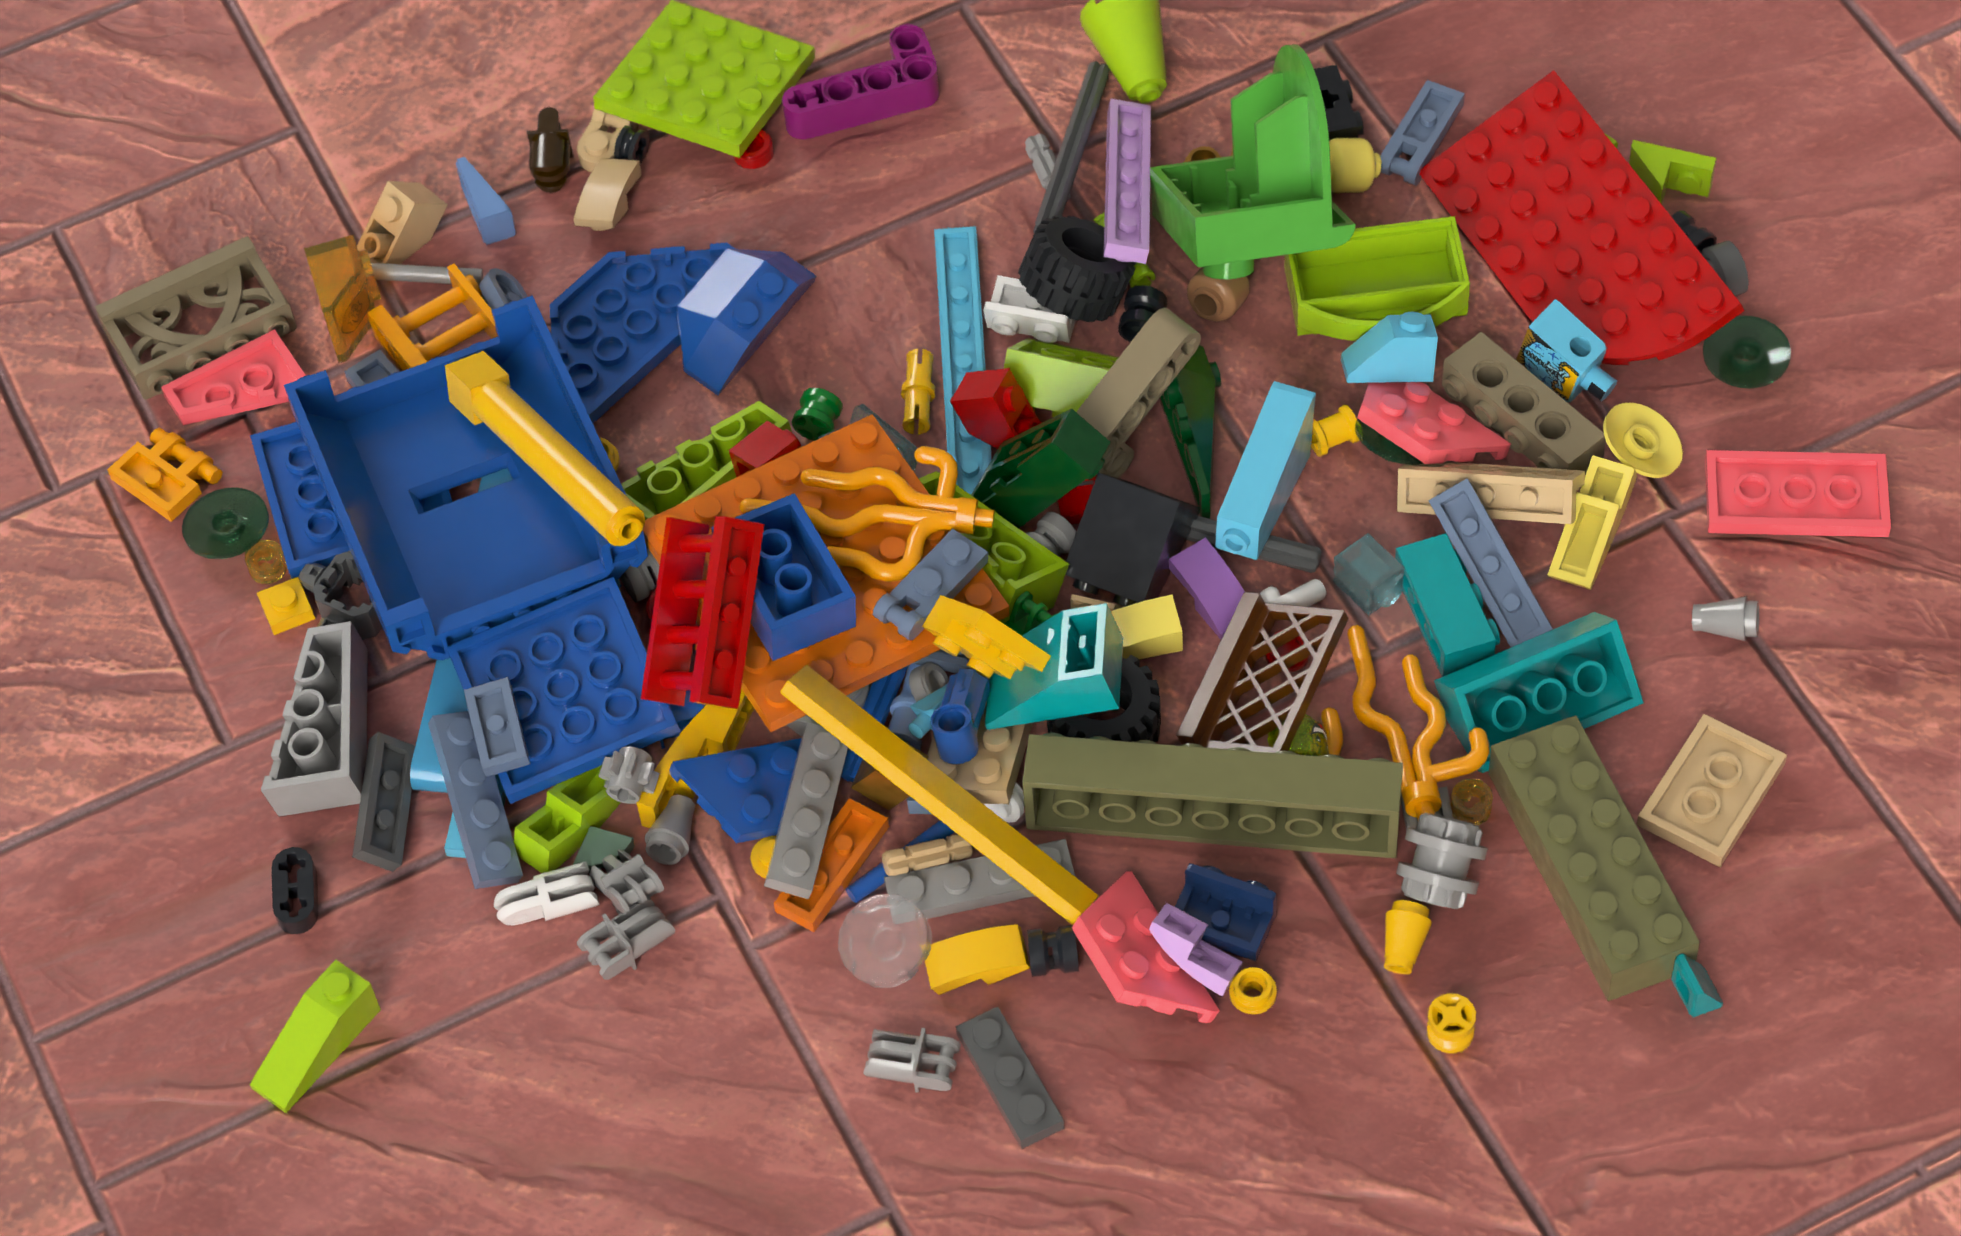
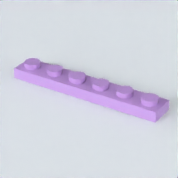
(1127, 182)

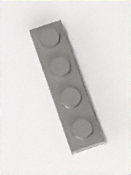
(806, 812)
(967, 883)

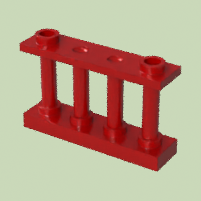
(724, 616)

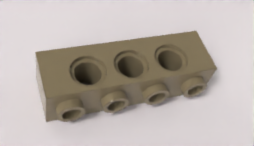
(1517, 390)

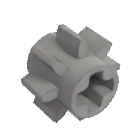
(629, 774)

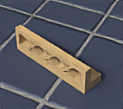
(1504, 490)

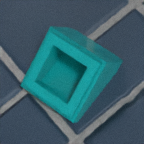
(1695, 986)

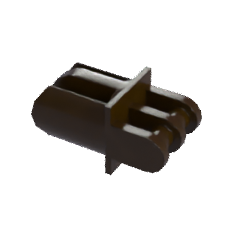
(549, 151)

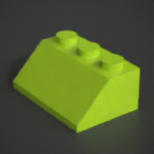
(1055, 374)

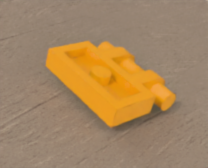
(157, 482)

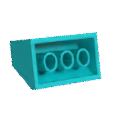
(1542, 681)

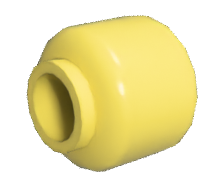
(1352, 165)

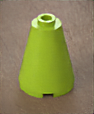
(1130, 43)

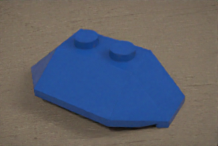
(736, 311)

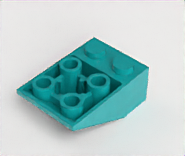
(1077, 679)

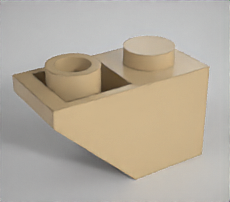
(401, 222)

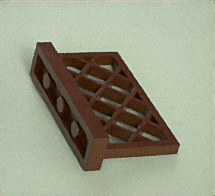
(1232, 674)

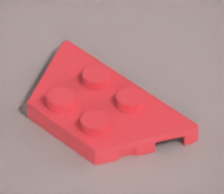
(1427, 424)
(1130, 958)

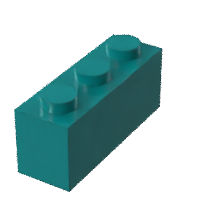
(1446, 604)

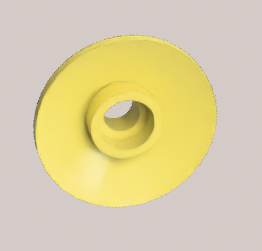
(1642, 439)

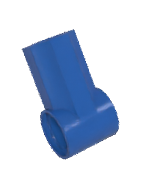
(959, 716)

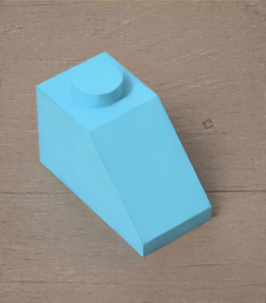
(1393, 351)

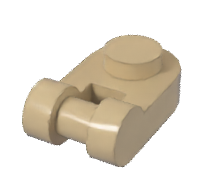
(597, 142)

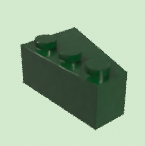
(1041, 467)

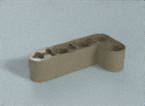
(1137, 384)

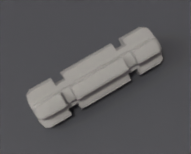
(1043, 157)

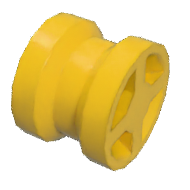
(1451, 1011)

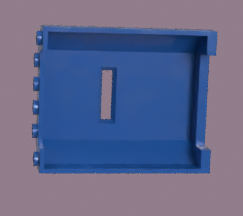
(480, 556)

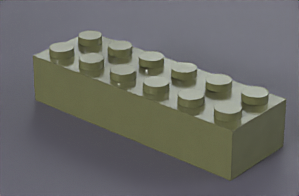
(1592, 857)

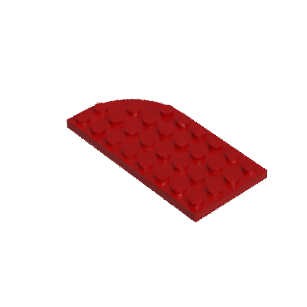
(1577, 225)

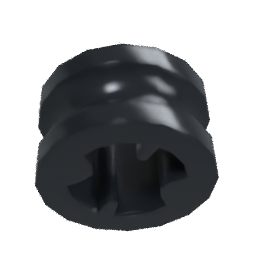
(631, 144)

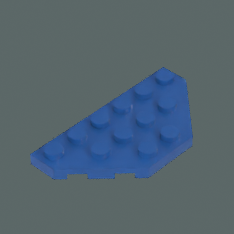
(624, 319)

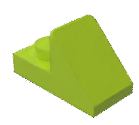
(1672, 169)

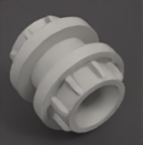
(1441, 860)

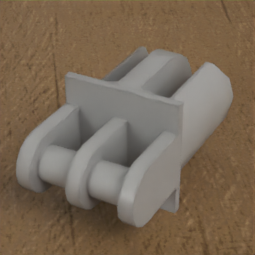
(626, 880)
(628, 934)
(906, 1056)

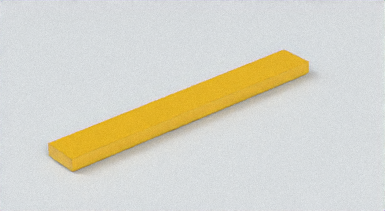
(939, 794)

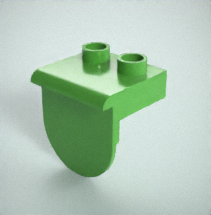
(1273, 188)

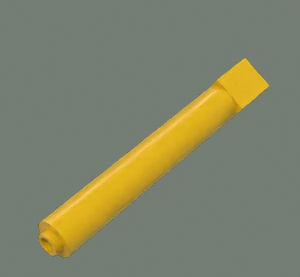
(484, 395)

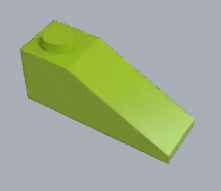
(315, 1035)

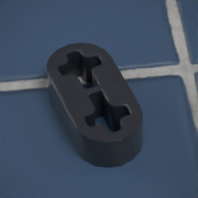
(284, 891)

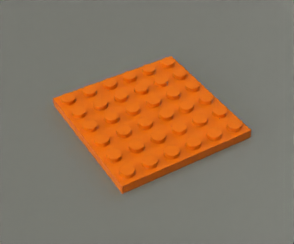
(871, 647)

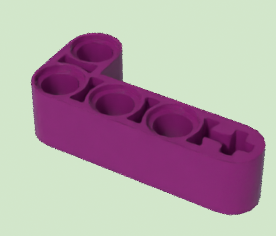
(866, 93)

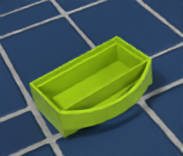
(1378, 275)

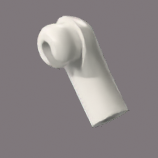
(1303, 596)

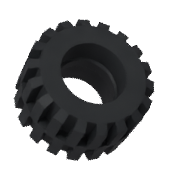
(1069, 270)
(1138, 722)

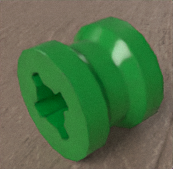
(817, 413)

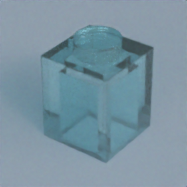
(1369, 574)

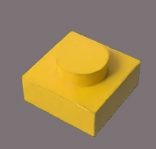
(285, 606)

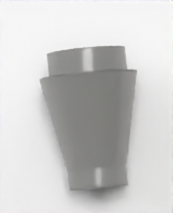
(1728, 618)
(670, 834)

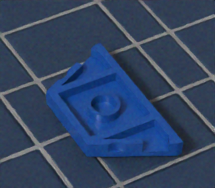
(742, 786)

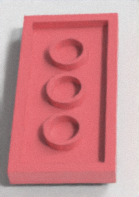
(1797, 493)

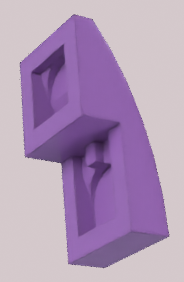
(1209, 583)

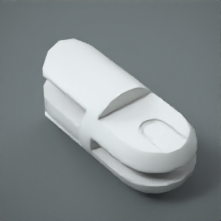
(547, 896)

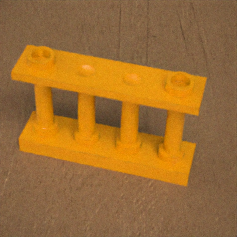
(395, 332)

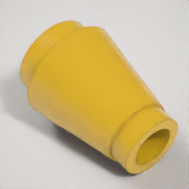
(1404, 935)

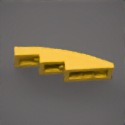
(708, 733)

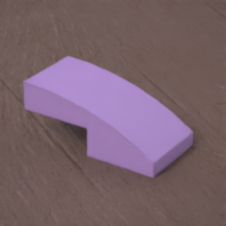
(1181, 939)

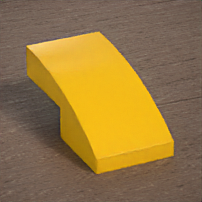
(976, 955)

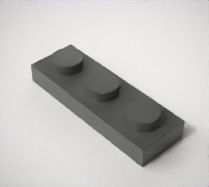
(384, 802)
(1010, 1077)

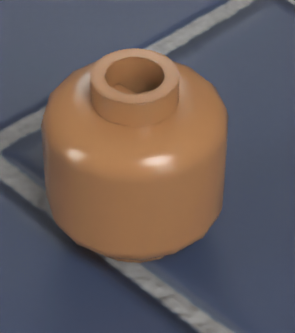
(1216, 298)

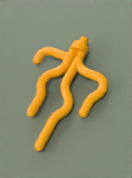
(923, 511)
(1419, 776)

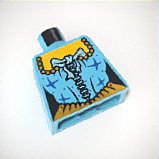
(1565, 354)

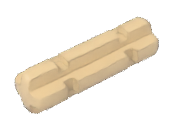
(926, 855)

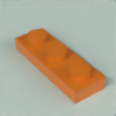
(845, 849)

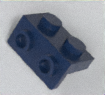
(1235, 910)

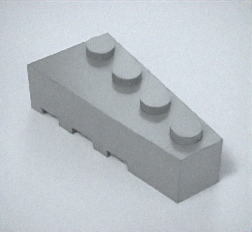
(325, 726)

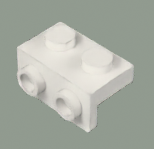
(1017, 312)

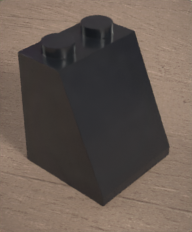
(1128, 540)

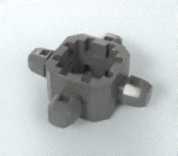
(327, 588)

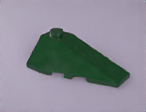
(1190, 414)

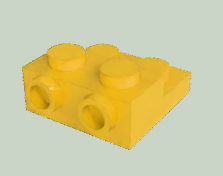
(982, 639)

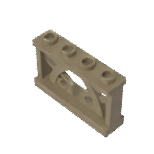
(194, 283)

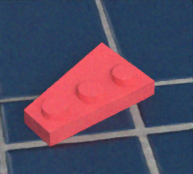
(235, 382)

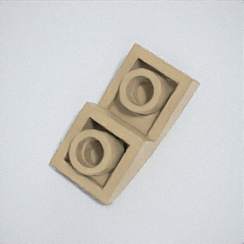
(604, 194)

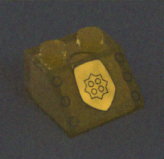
(343, 291)

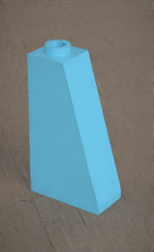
(1267, 471)

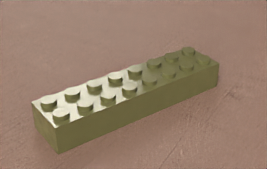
(1212, 795)

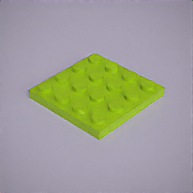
(704, 78)

